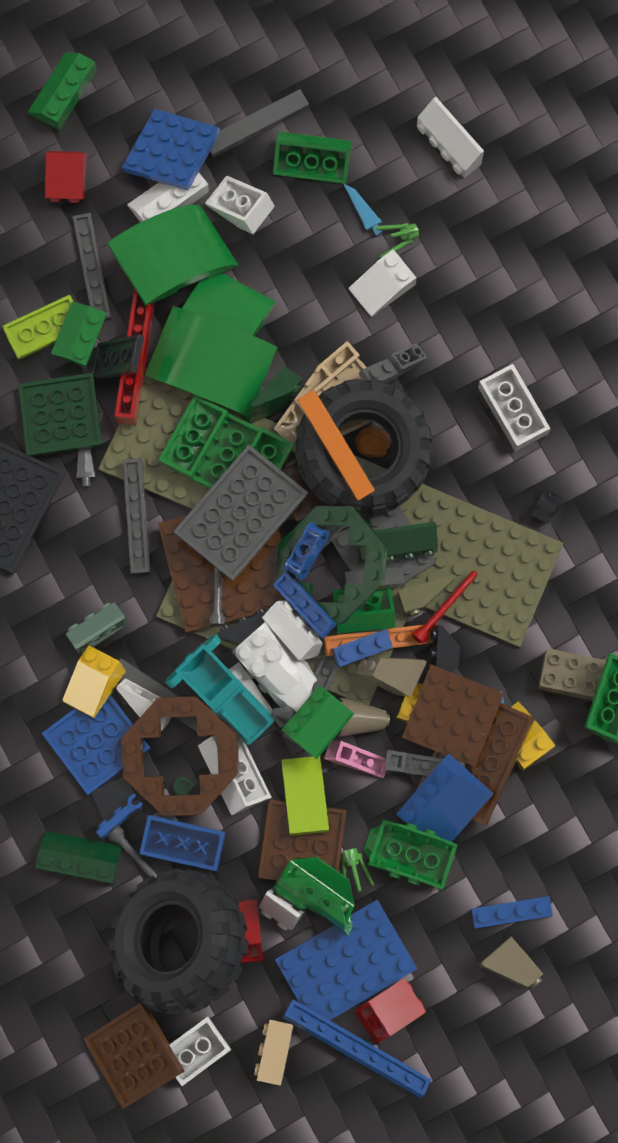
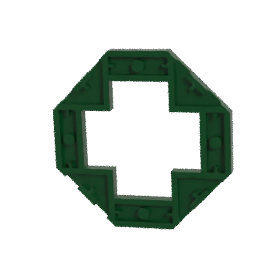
(360, 535)

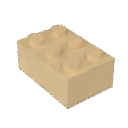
(273, 1052)

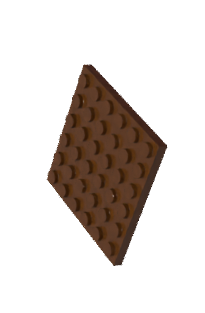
(195, 581)

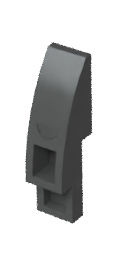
(395, 364)

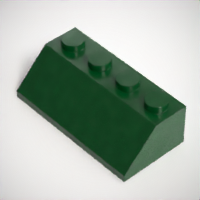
(407, 541)
(79, 857)

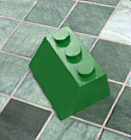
(79, 334)
(374, 615)
(318, 721)

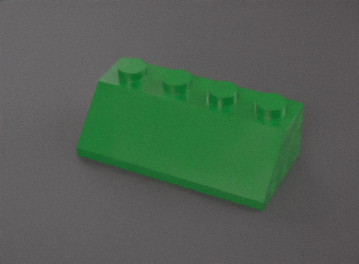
(63, 89)
(312, 157)

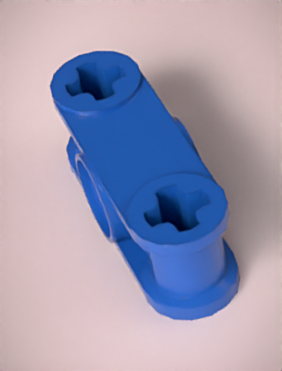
(298, 557)

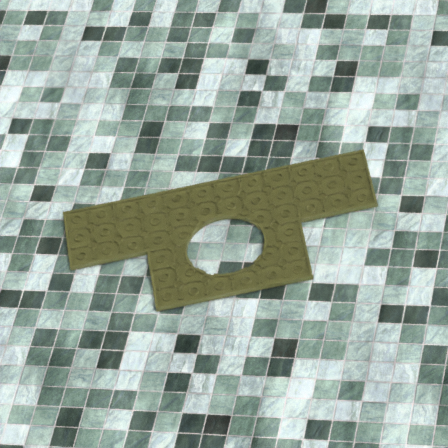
(508, 557)

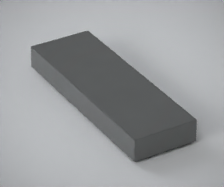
(393, 577)

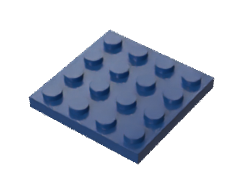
(171, 149)
(91, 745)

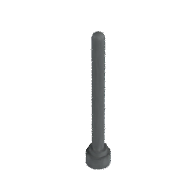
(217, 618)
(118, 837)

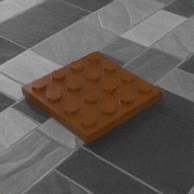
(453, 715)
(281, 847)
(133, 1055)

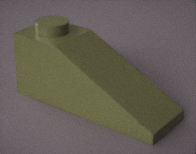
(419, 596)

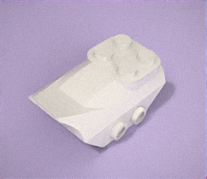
(276, 668)

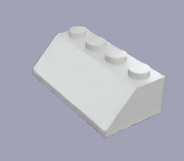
(450, 138)
(167, 197)
(247, 788)

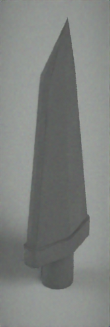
(85, 467)

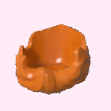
(372, 442)

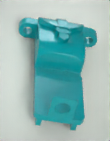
(222, 691)

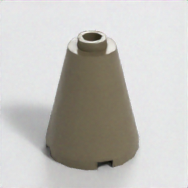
(365, 718)

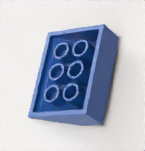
(446, 800)

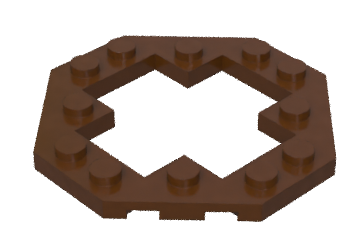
(152, 786)

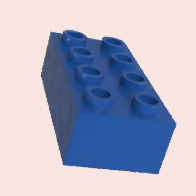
(182, 842)

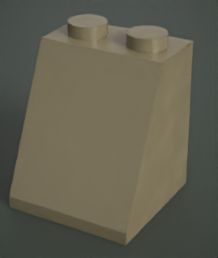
(392, 674)
(512, 964)

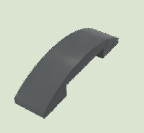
(412, 763)

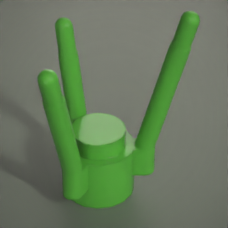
(407, 233)
(351, 858)

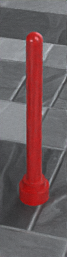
(421, 634)

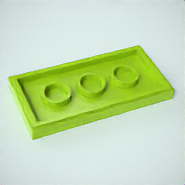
(37, 328)
(305, 795)

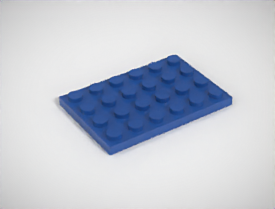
(343, 970)

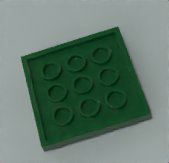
(60, 415)

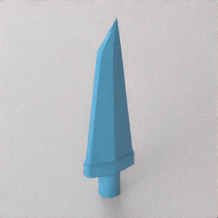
(366, 214)

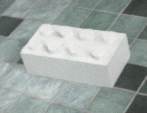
(514, 407)

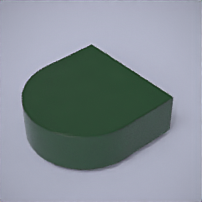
(183, 786)

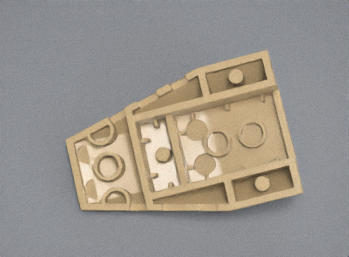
(337, 368)

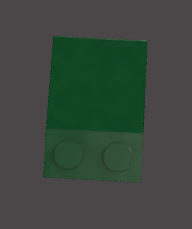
(275, 396)

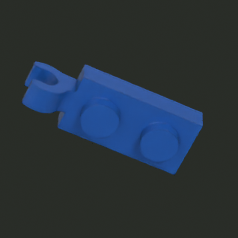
(120, 816)

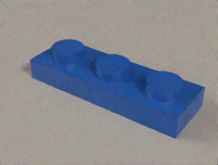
(362, 647)

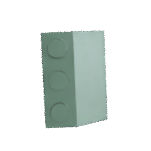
(96, 627)

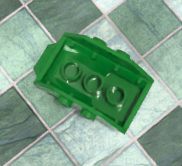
(410, 853)
(318, 887)

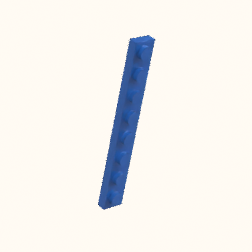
(357, 1048)

